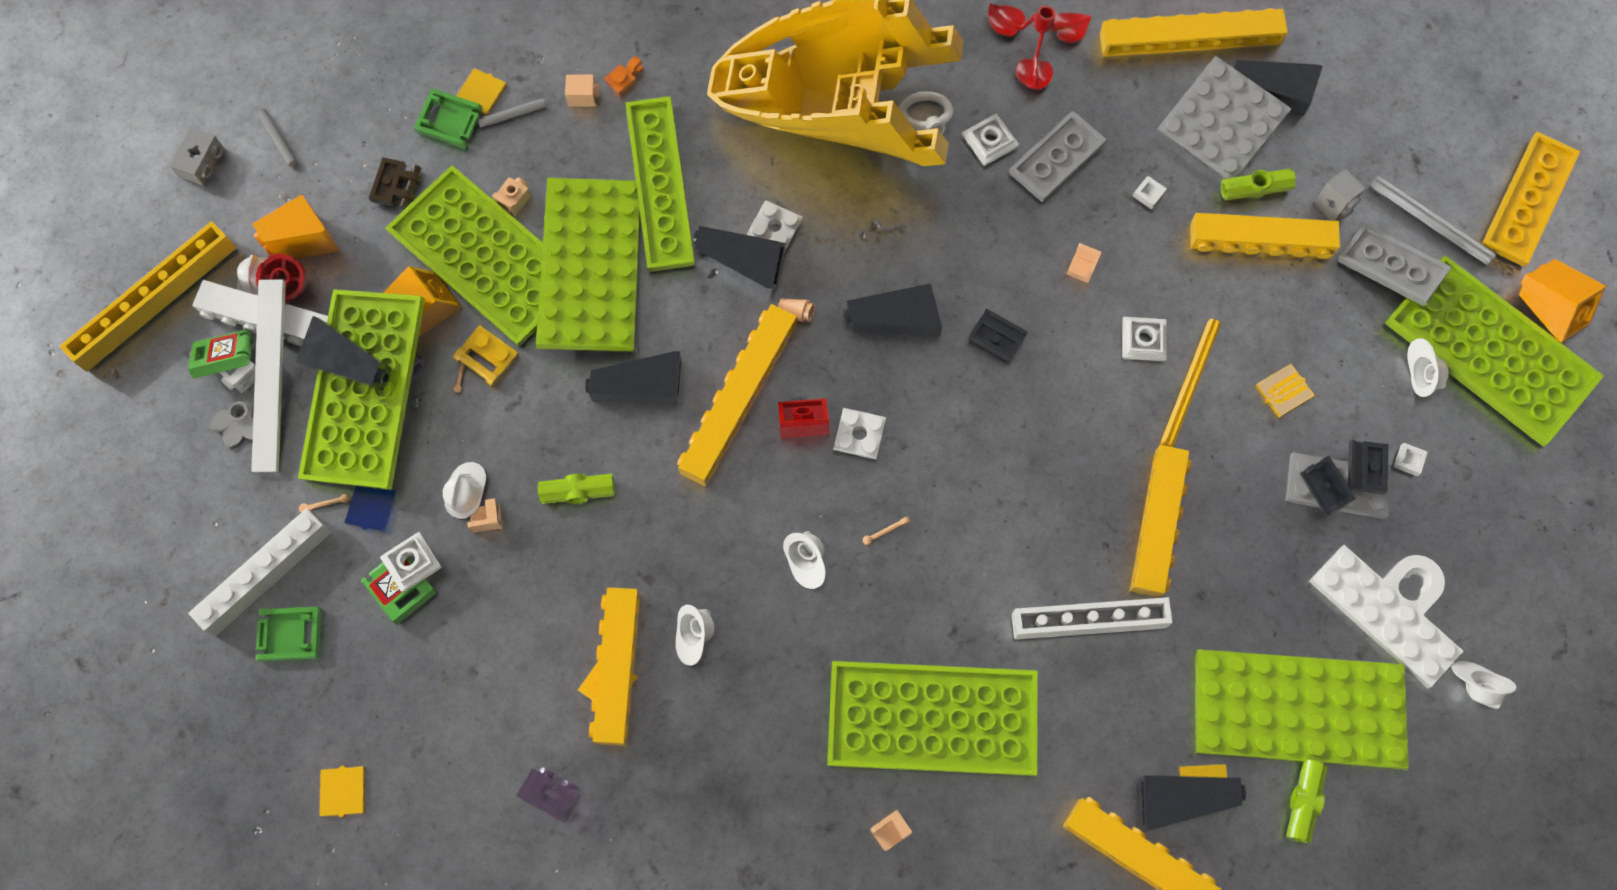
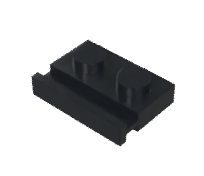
(997, 335)
(1368, 467)

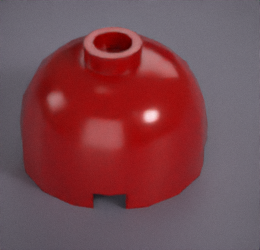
(287, 269)

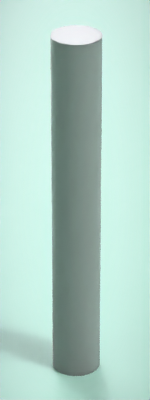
(510, 113)
(277, 137)

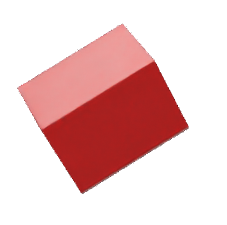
(803, 418)

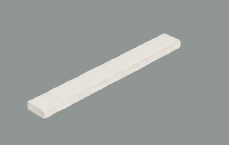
(268, 376)

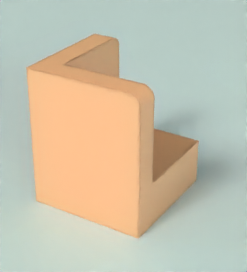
(1084, 263)
(486, 517)
(891, 830)

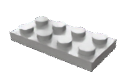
(1057, 156)
(1394, 264)
(1365, 504)

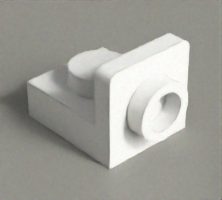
(241, 378)

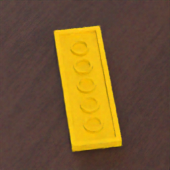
(1530, 199)

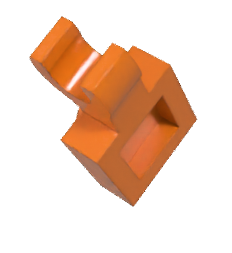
(622, 78)

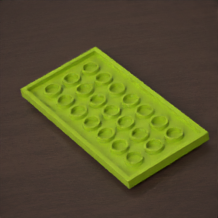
(476, 251)
(589, 265)
(1499, 353)
(356, 427)
(1300, 709)
(933, 718)

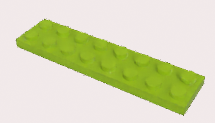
(659, 184)

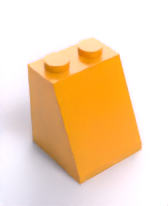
(294, 231)
(1561, 298)
(439, 300)

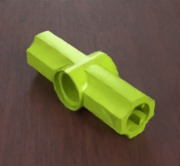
(1270, 183)
(576, 488)
(1307, 801)

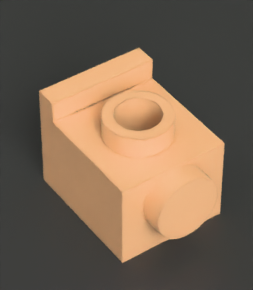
(512, 201)

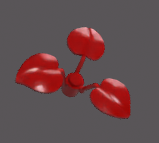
(1069, 27)

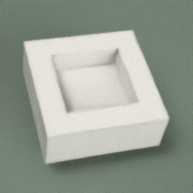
(1149, 192)
(1410, 459)

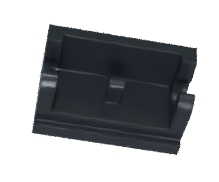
(1327, 486)

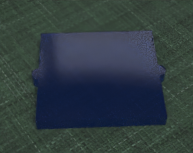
(370, 508)

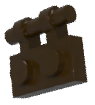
(388, 181)

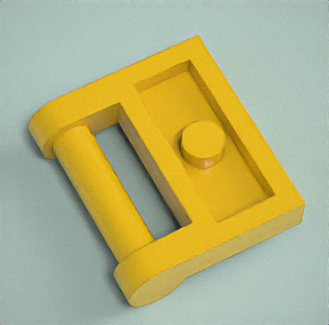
(491, 350)

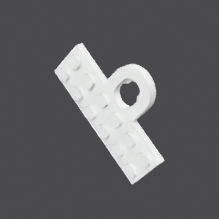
(1386, 615)

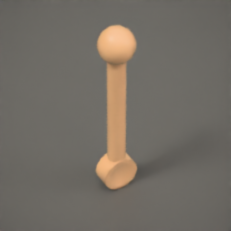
(457, 387)
(345, 498)
(867, 540)

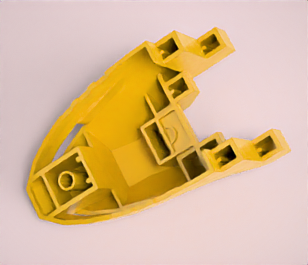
(835, 75)

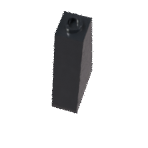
(1288, 82)
(748, 255)
(896, 312)
(338, 355)
(638, 381)
(1183, 798)

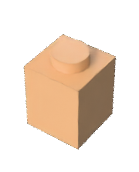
(581, 90)

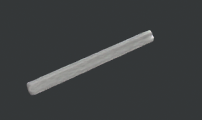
(1433, 220)

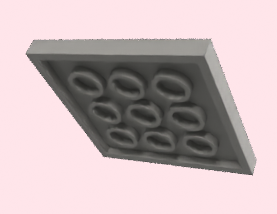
(1223, 119)

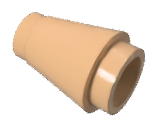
(801, 308)

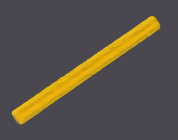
(1191, 383)

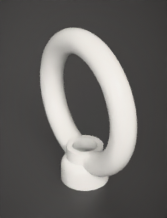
(932, 122)

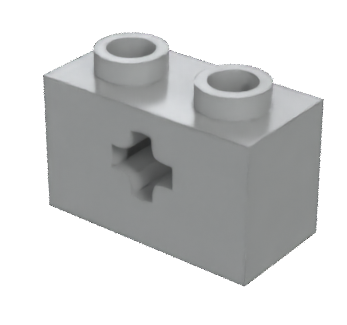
(196, 156)
(1339, 196)

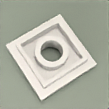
(990, 150)
(774, 214)
(1137, 349)
(855, 420)
(423, 566)

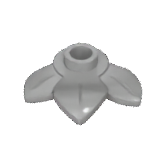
(232, 426)

